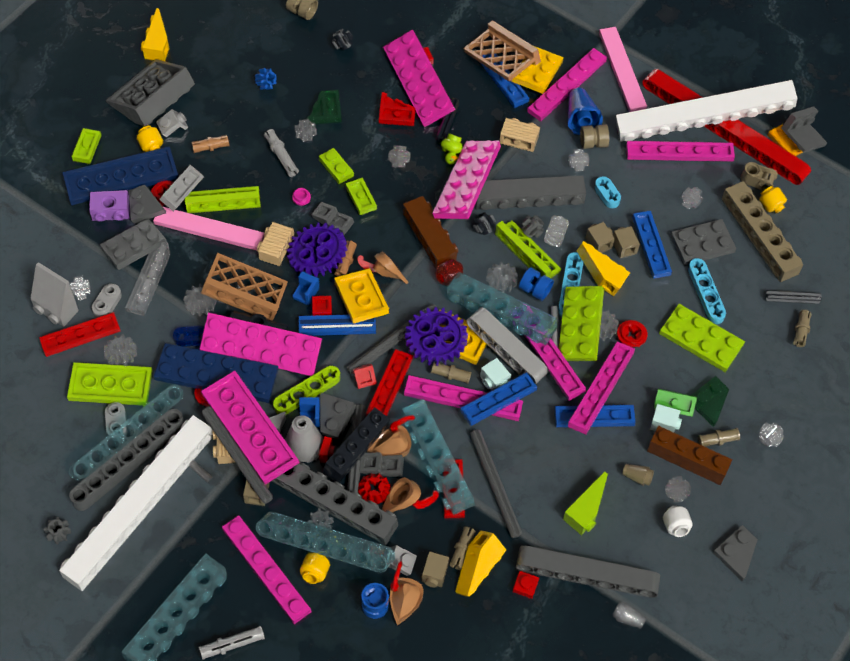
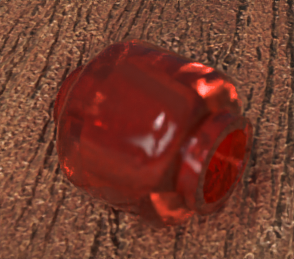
(447, 271)

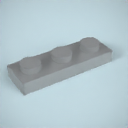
(181, 188)

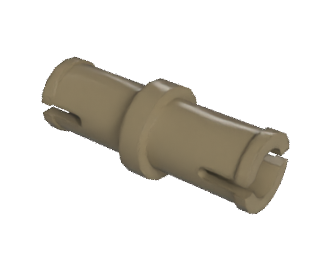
(802, 328)
(451, 372)
(719, 437)
(461, 548)

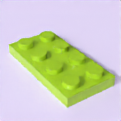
(581, 323)
(702, 337)
(109, 383)

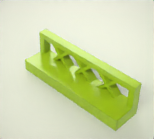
(223, 199)
(524, 252)

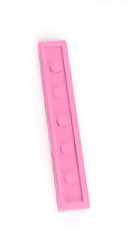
(622, 69)
(210, 228)

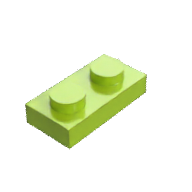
(86, 146)
(336, 166)
(361, 196)

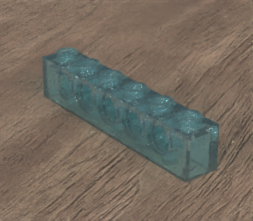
(511, 308)
(456, 501)
(205, 568)

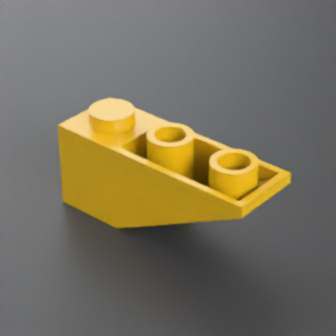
(156, 40)
(602, 268)
(479, 560)

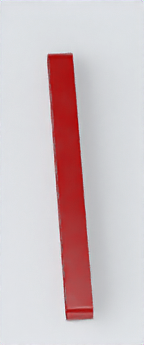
(734, 132)

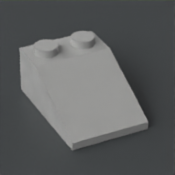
(52, 296)

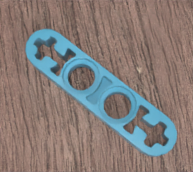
(568, 283)
(704, 291)

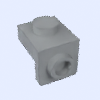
(171, 122)
(407, 558)

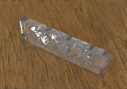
(148, 280)

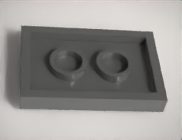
(703, 241)
(133, 244)

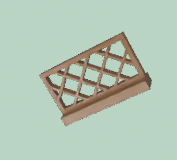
(511, 43)
(240, 297)

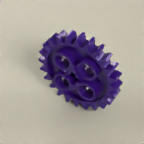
(305, 247)
(441, 350)

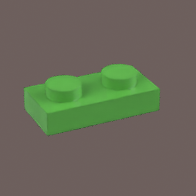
(676, 400)

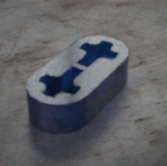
(191, 335)

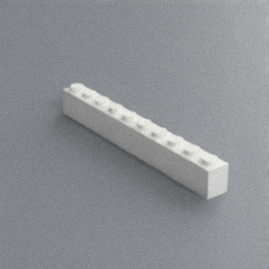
(706, 111)
(136, 503)

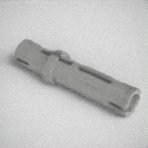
(278, 147)
(206, 650)

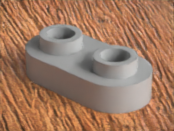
(108, 300)
(115, 419)

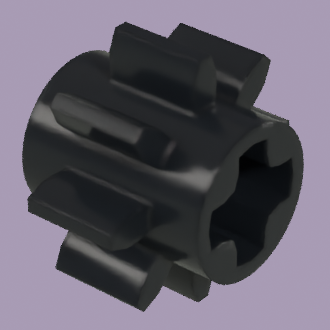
(342, 39)
(484, 223)

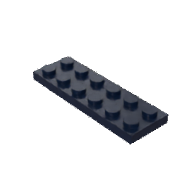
(120, 174)
(203, 368)

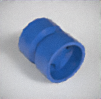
(542, 286)
(375, 600)

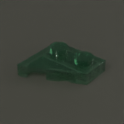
(326, 108)
(711, 399)

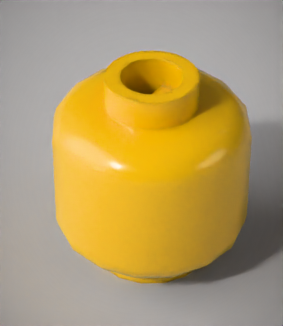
(149, 138)
(773, 199)
(314, 568)

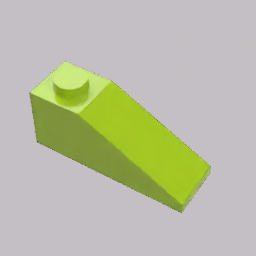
(583, 511)

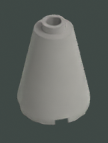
(304, 439)

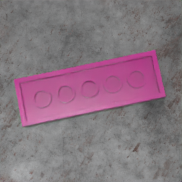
(419, 78)
(466, 180)
(261, 344)
(250, 427)

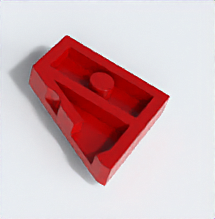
(395, 112)

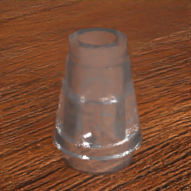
(628, 615)

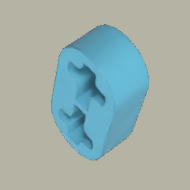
(610, 191)

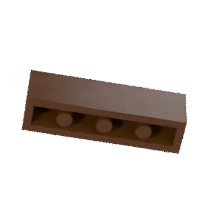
(429, 231)
(689, 455)

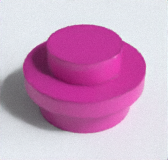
(301, 196)

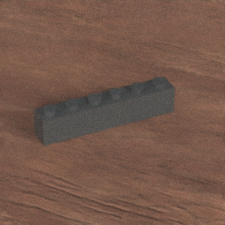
(532, 192)

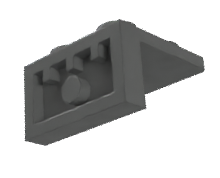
(801, 132)

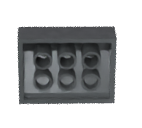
(151, 91)

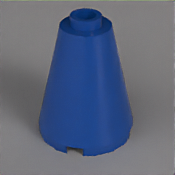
(582, 111)

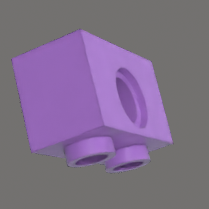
(116, 201)

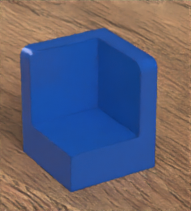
(307, 288)
(311, 408)

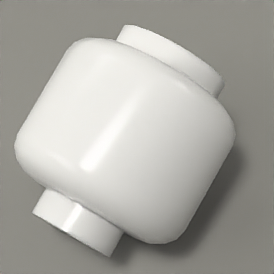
(677, 521)

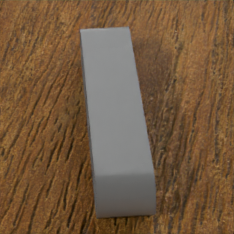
(506, 345)

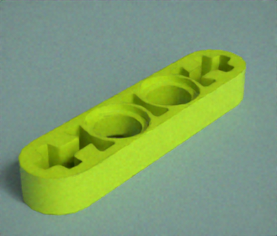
(306, 389)

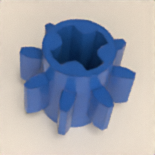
(265, 79)

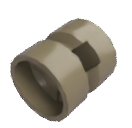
(304, 8)
(594, 136)

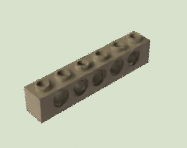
(753, 220)

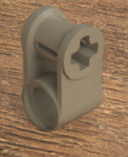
(758, 176)

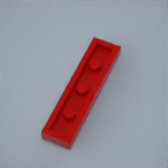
(79, 334)
(391, 382)

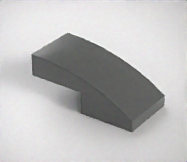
(328, 214)
(385, 465)

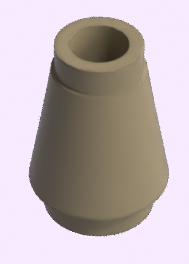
(639, 474)

